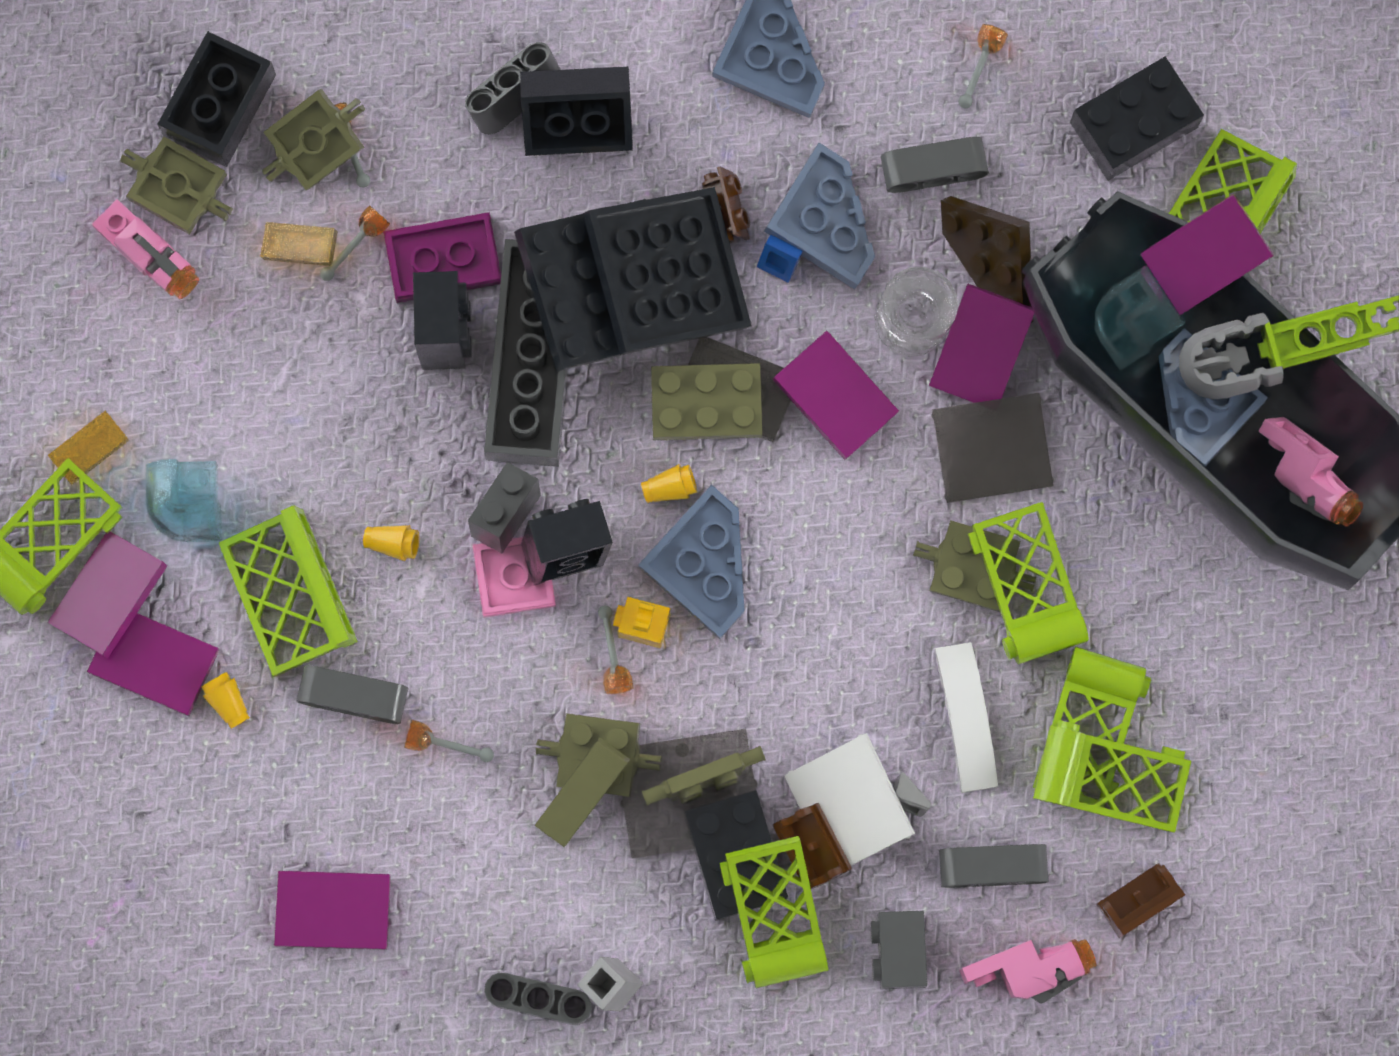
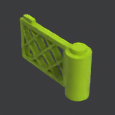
(20, 581)
(1044, 630)
(1109, 682)
(1065, 766)
(779, 956)

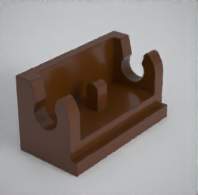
(820, 847)
(1140, 899)

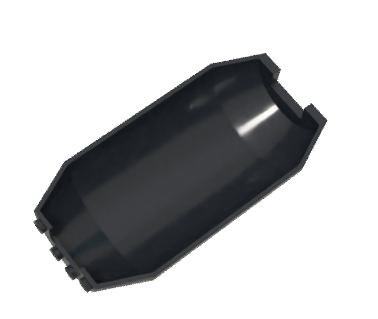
(1240, 480)

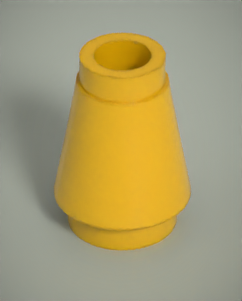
(670, 485)
(394, 541)
(226, 699)

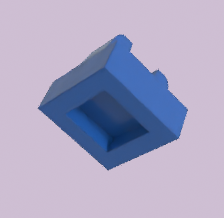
(779, 258)

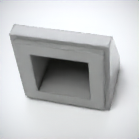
(910, 796)

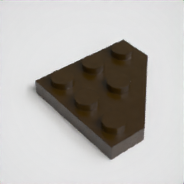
(989, 246)

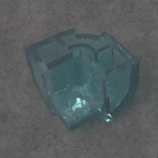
(1134, 317)
(184, 499)

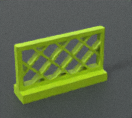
(1266, 198)
(317, 580)

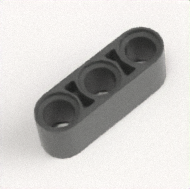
(499, 97)
(934, 164)
(352, 694)
(993, 865)
(524, 986)

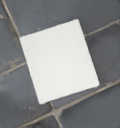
(854, 798)

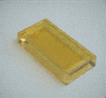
(299, 244)
(90, 445)

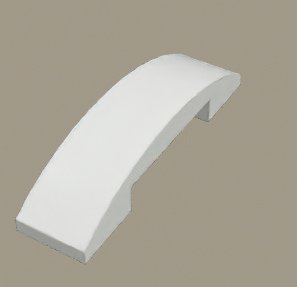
(967, 717)

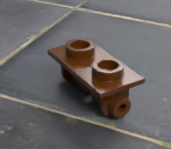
(728, 190)

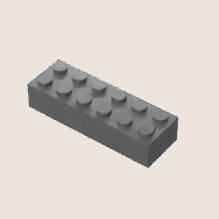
(524, 387)

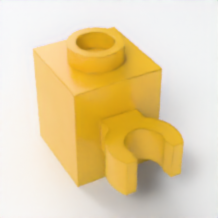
(642, 622)

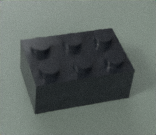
(217, 99)
(576, 111)
(1136, 118)
(441, 320)
(566, 541)
(723, 829)

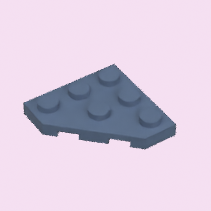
(771, 57)
(825, 218)
(1199, 422)
(703, 562)

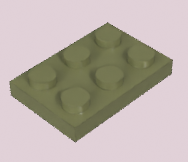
(706, 401)

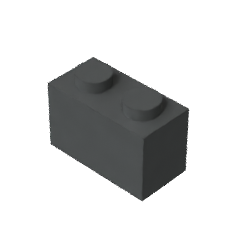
(504, 507)
(900, 950)

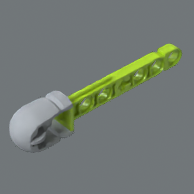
(1279, 345)

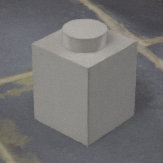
(610, 984)

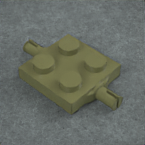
(313, 139)
(176, 185)
(963, 574)
(582, 734)
(718, 773)

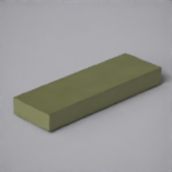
(582, 792)

